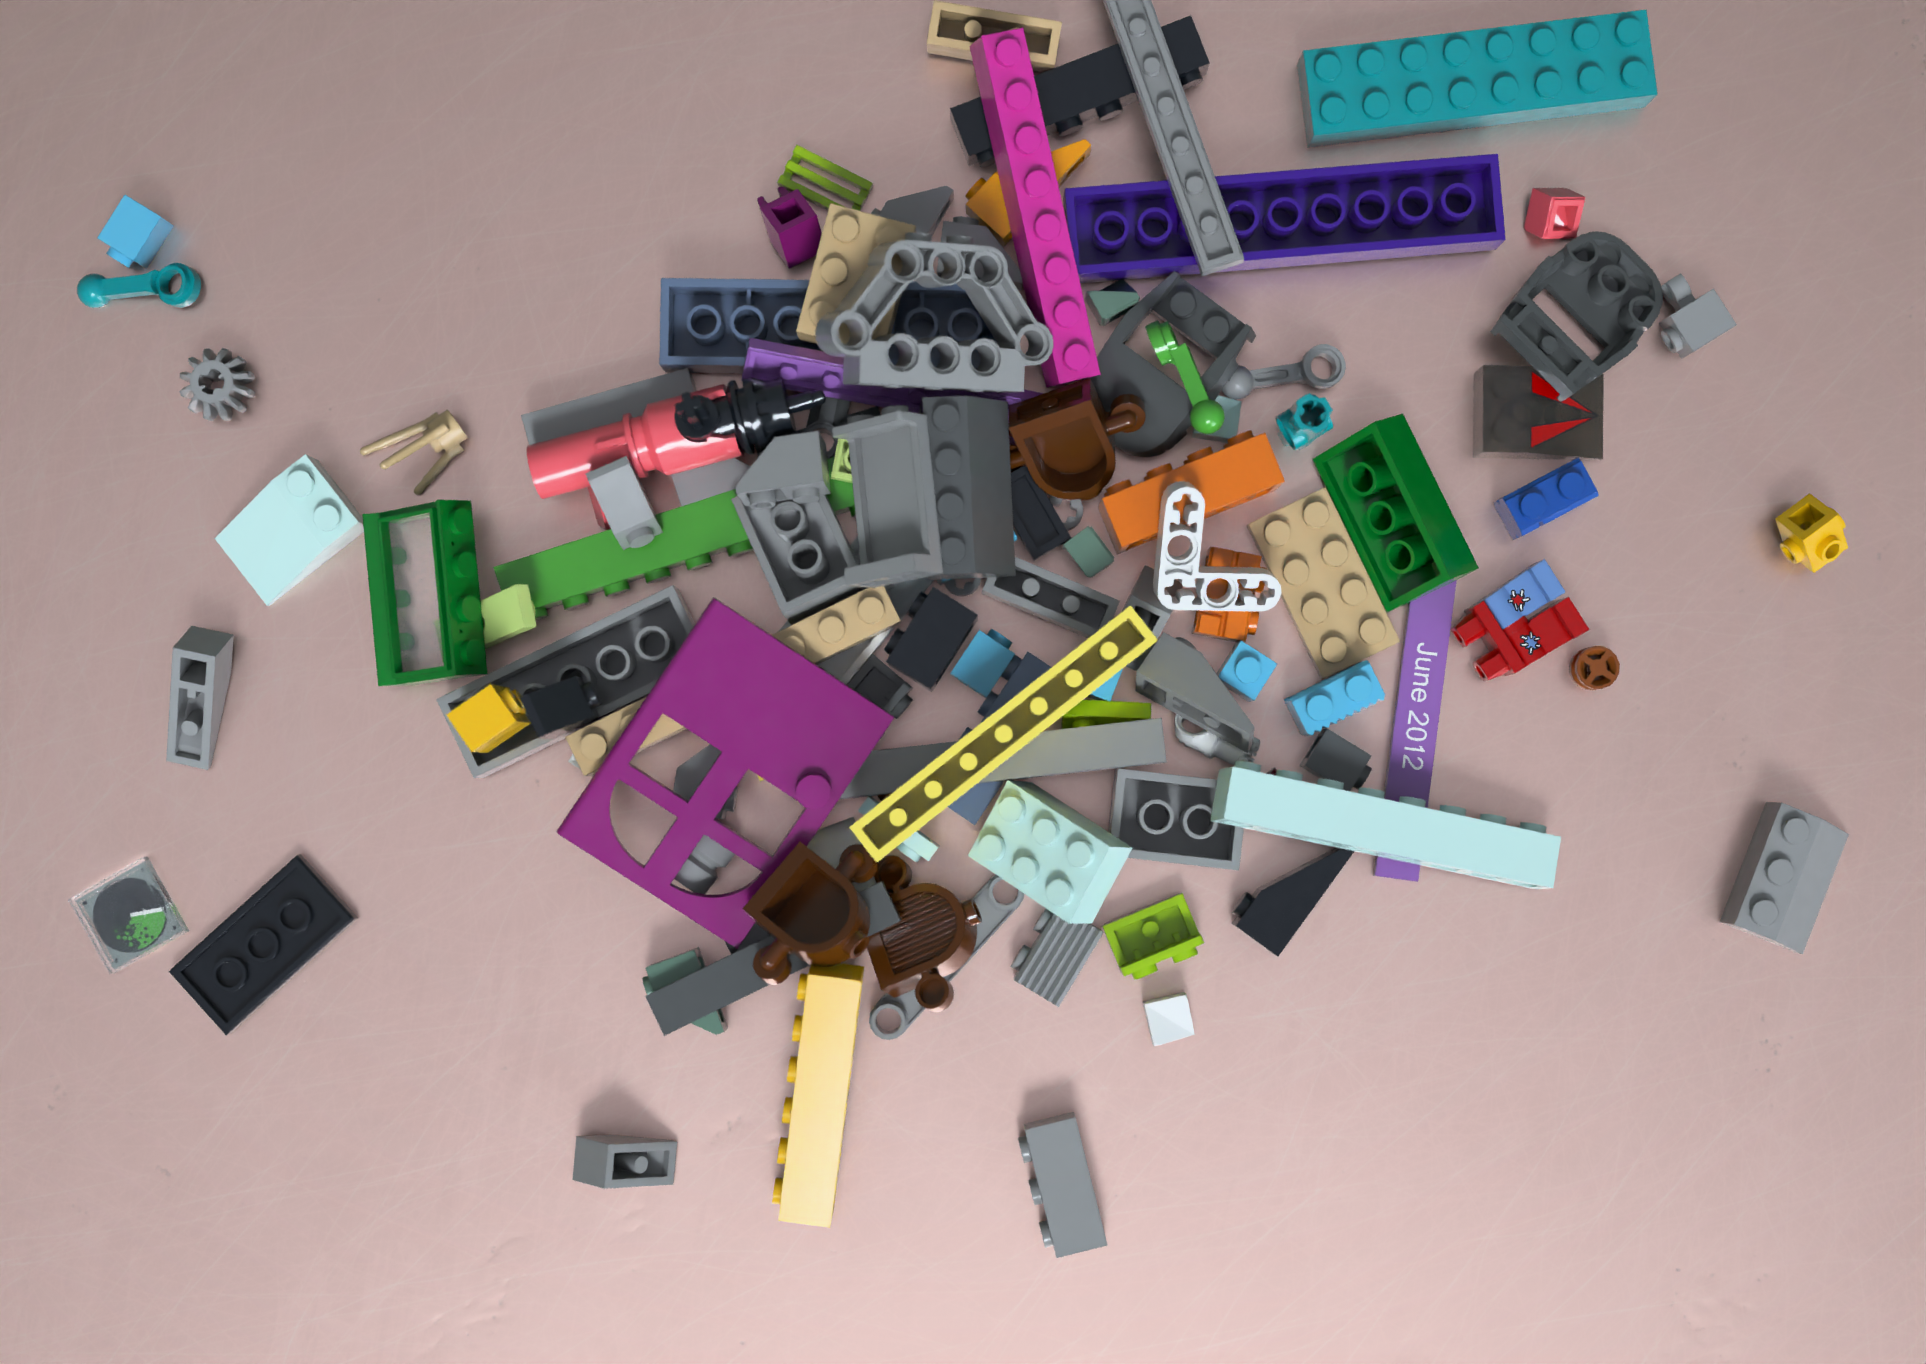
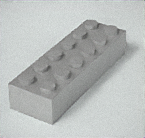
(617, 654)

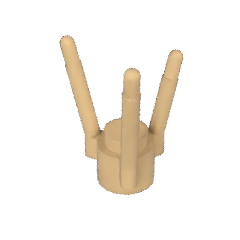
(438, 430)

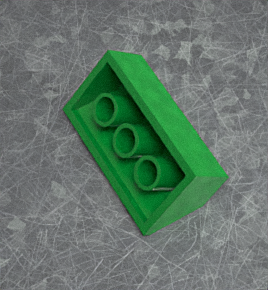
(1395, 512)

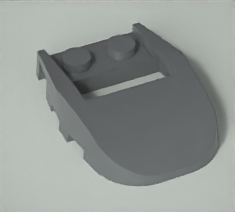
(1603, 290)
(1165, 400)

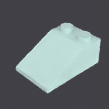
(290, 529)

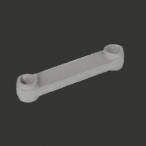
(993, 916)

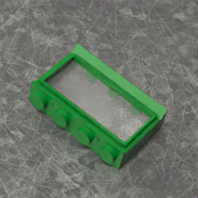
(425, 593)

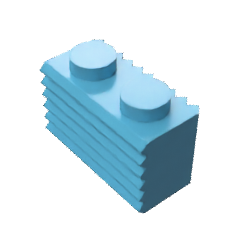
(1335, 698)

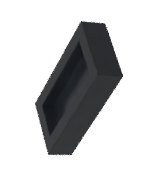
(1035, 516)

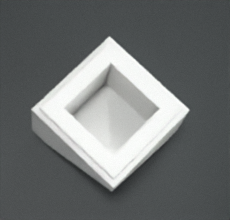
(1168, 1018)

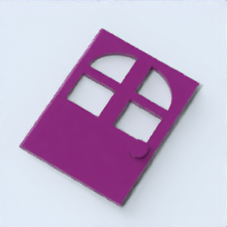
(765, 715)

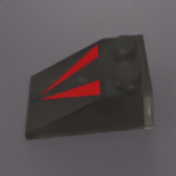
(1523, 419)

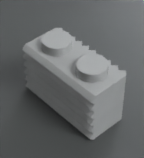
(1055, 956)

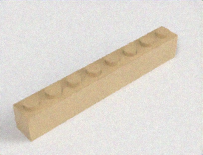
(814, 637)

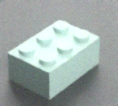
(1050, 852)

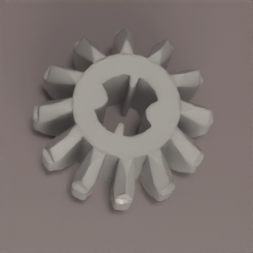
(215, 369)

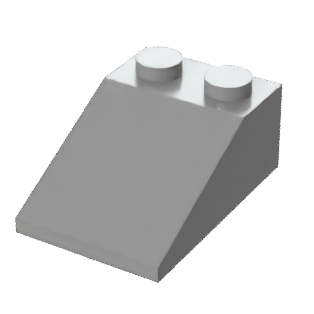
(800, 554)

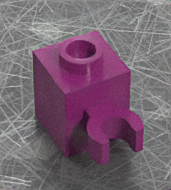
(791, 226)

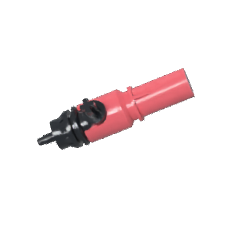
(673, 434)

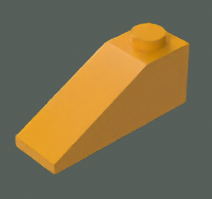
(987, 200)

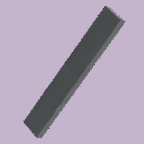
(735, 977)

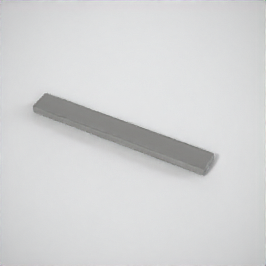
(1175, 134)
(1046, 755)

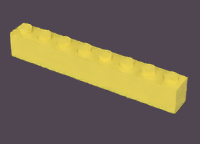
(1003, 733)

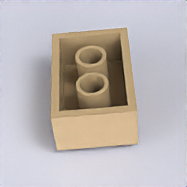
(841, 261)

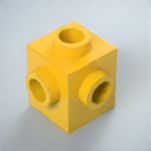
(1811, 533)

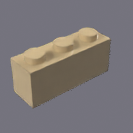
(958, 26)

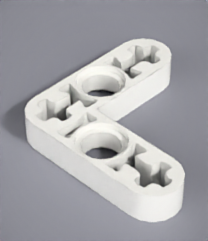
(1187, 567)

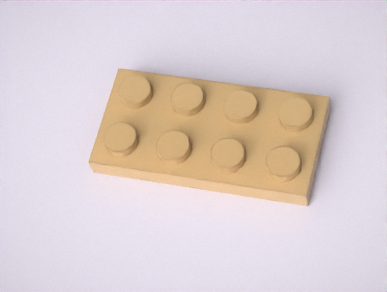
(1323, 583)

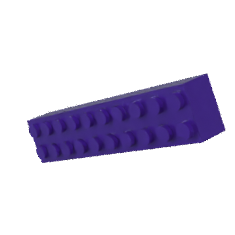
(1295, 217)

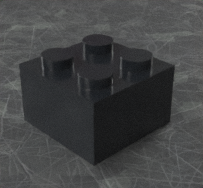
(931, 638)

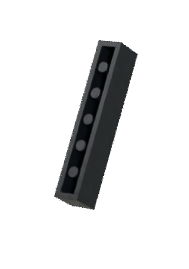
(1083, 91)

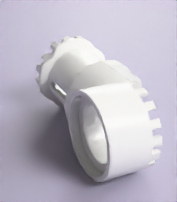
(1212, 745)

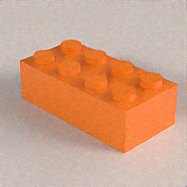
(1224, 478)

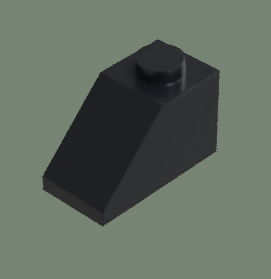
(561, 707)

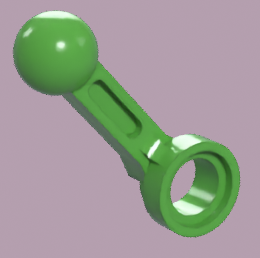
(1206, 414)

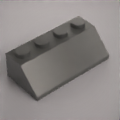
(971, 485)

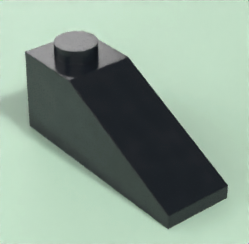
(1283, 904)

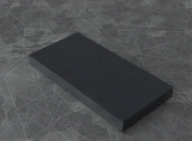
(263, 944)

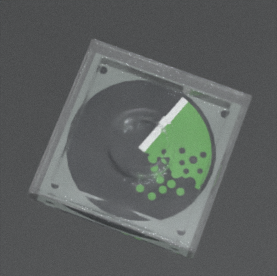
(128, 915)

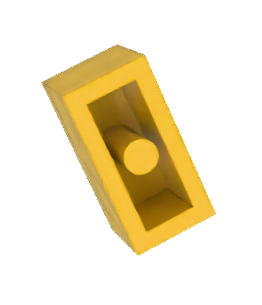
(489, 718)

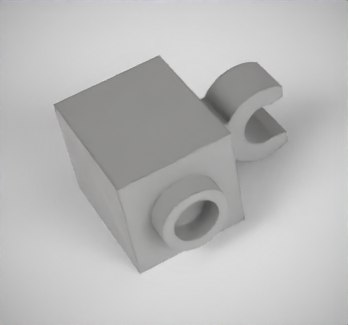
(1695, 320)

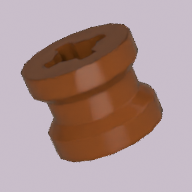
(1602, 668)

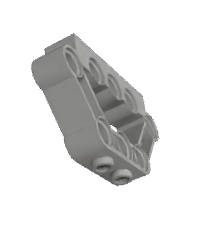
(993, 296)

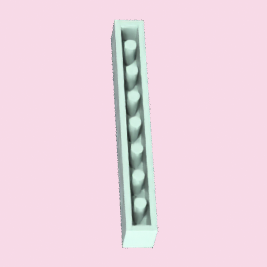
(1385, 827)

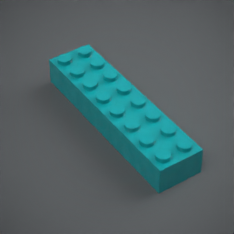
(1476, 78)

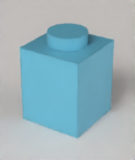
(134, 233)
(984, 662)
(1246, 671)

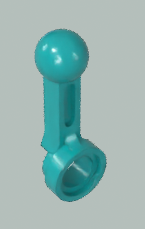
(97, 290)

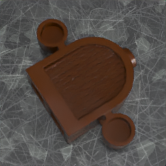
(1071, 438)
(812, 911)
(929, 941)

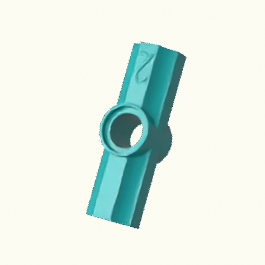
(1304, 421)

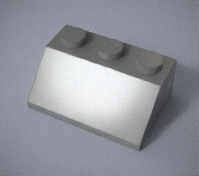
(1784, 876)

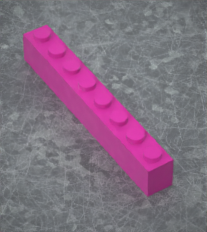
(1034, 203)

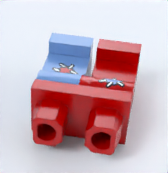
(1507, 632)

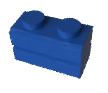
(1546, 498)

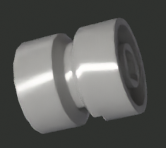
(699, 869)

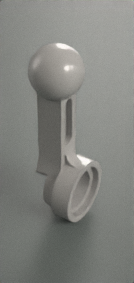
(1246, 380)

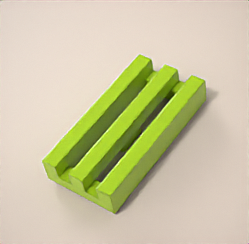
(793, 167)

